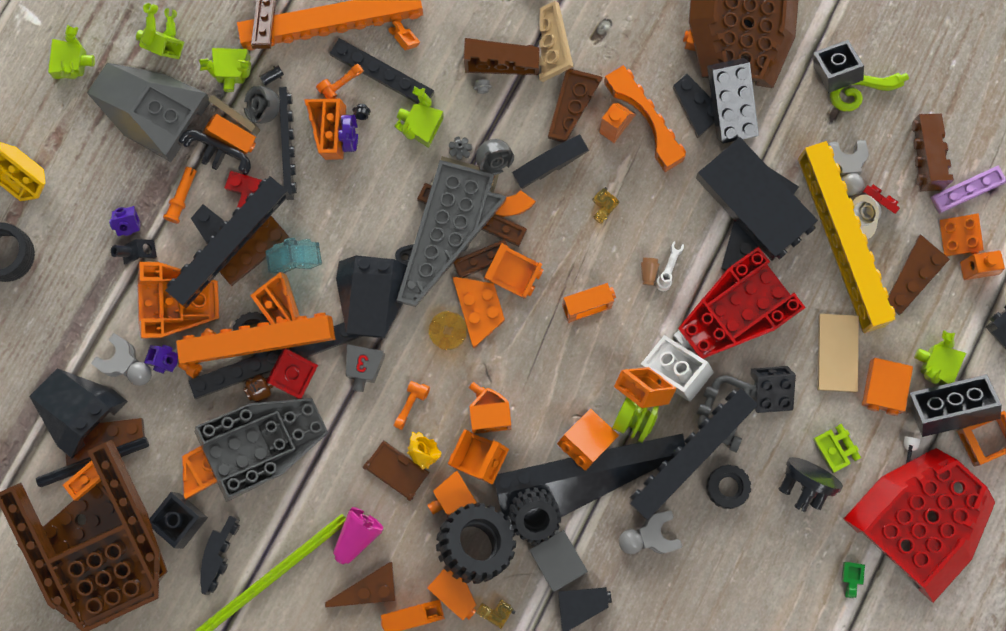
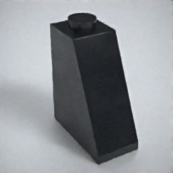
(581, 605)

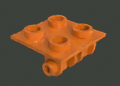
(961, 235)

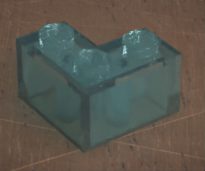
(293, 254)

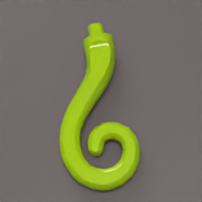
(884, 84)

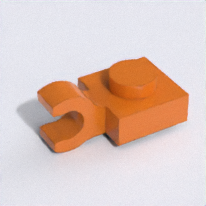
(404, 36)

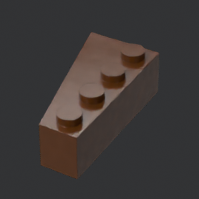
(500, 58)
(931, 153)

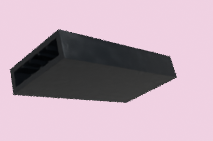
(757, 199)

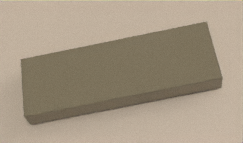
(233, 114)

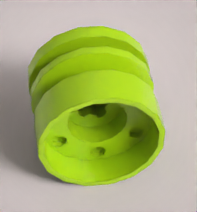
(636, 418)

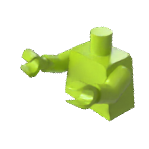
(157, 42)
(69, 57)
(228, 66)
(421, 121)
(941, 362)

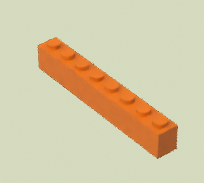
(256, 339)

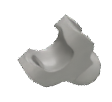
(851, 165)
(124, 363)
(649, 536)

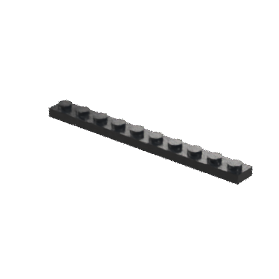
(260, 364)

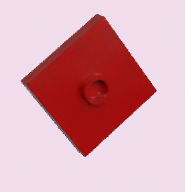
(292, 373)

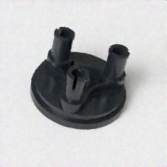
(815, 482)

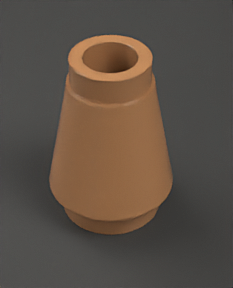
(649, 270)

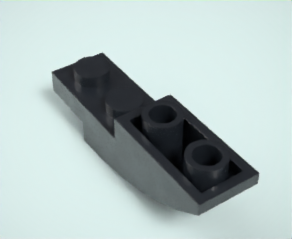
(213, 563)

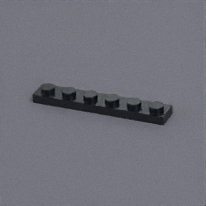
(378, 70)
(287, 136)

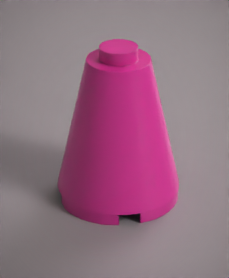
(356, 535)

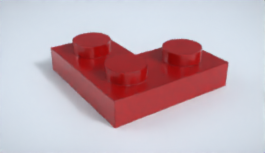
(242, 185)
(889, 202)

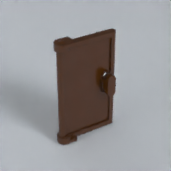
(393, 469)

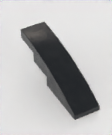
(550, 161)

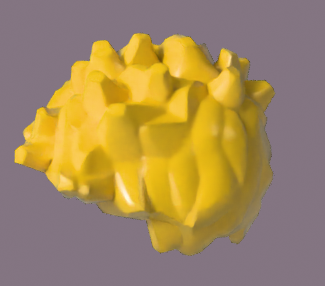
(423, 450)

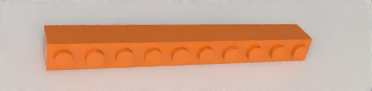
(333, 18)

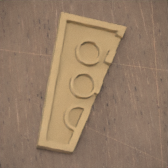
(554, 44)

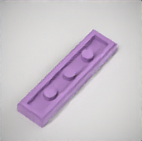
(968, 189)

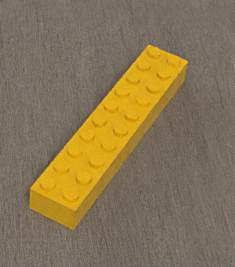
(846, 237)

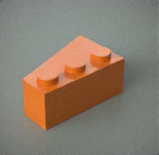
(276, 299)

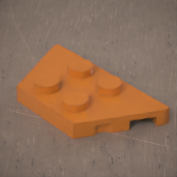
(479, 307)
(196, 473)

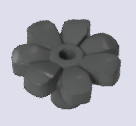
(460, 148)

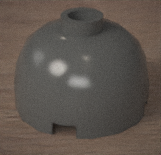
(261, 104)
(494, 156)

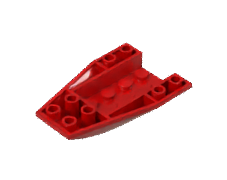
(740, 307)

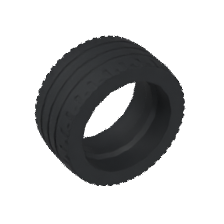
(25, 255)

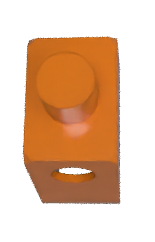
(985, 265)
(451, 495)

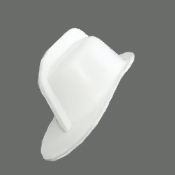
(868, 212)

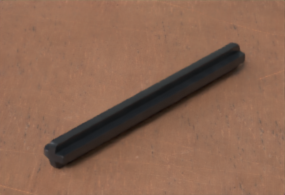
(72, 469)

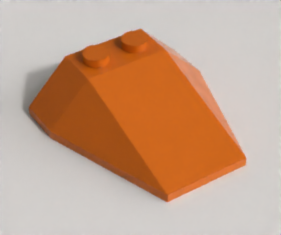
(163, 315)

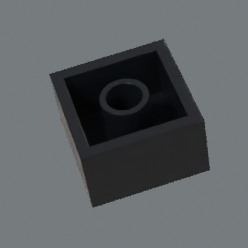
(838, 66)
(177, 520)

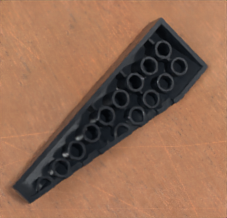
(577, 487)

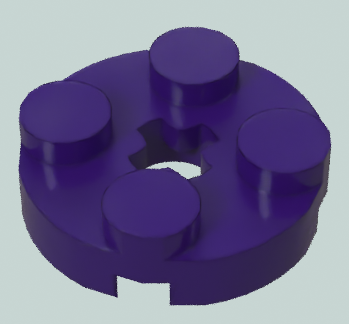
(348, 133)

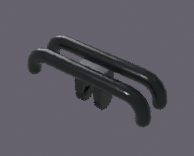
(213, 145)

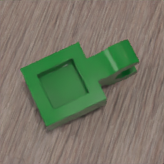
(852, 575)

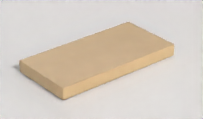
(838, 353)

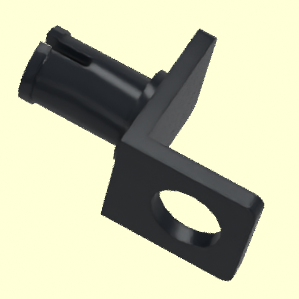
(134, 250)

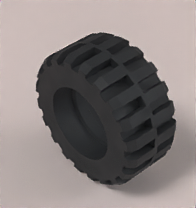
(498, 533)

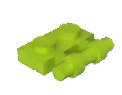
(832, 451)

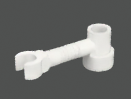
(665, 279)

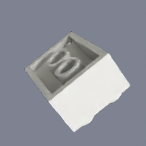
(679, 367)

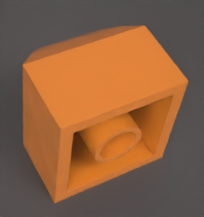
(489, 411)

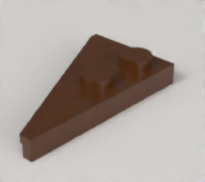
(371, 589)

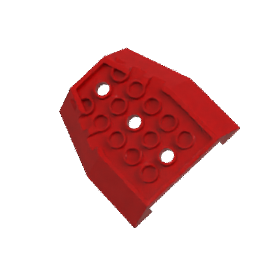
(899, 508)

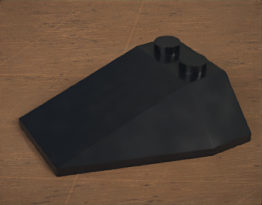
(369, 294)
(73, 408)

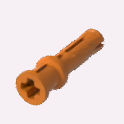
(177, 203)

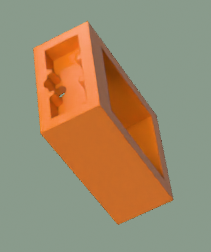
(588, 302)
(643, 387)
(972, 446)

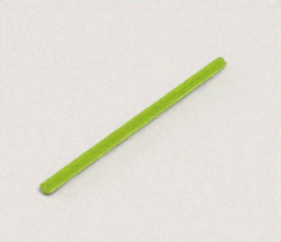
(273, 575)

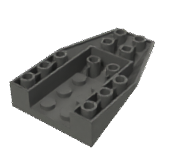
(148, 106)
(259, 442)

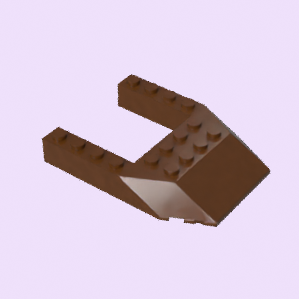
(99, 575)

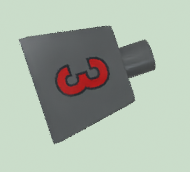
(363, 365)

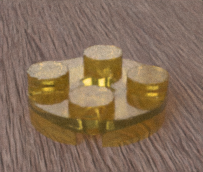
(446, 341)

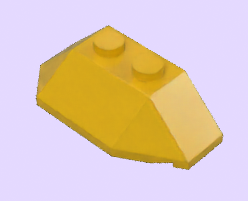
(20, 174)

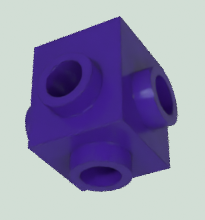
(125, 221)
(161, 358)

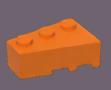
(326, 123)

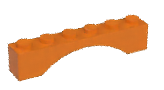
(623, 87)

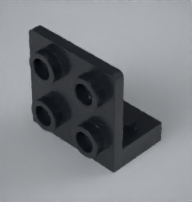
(774, 388)

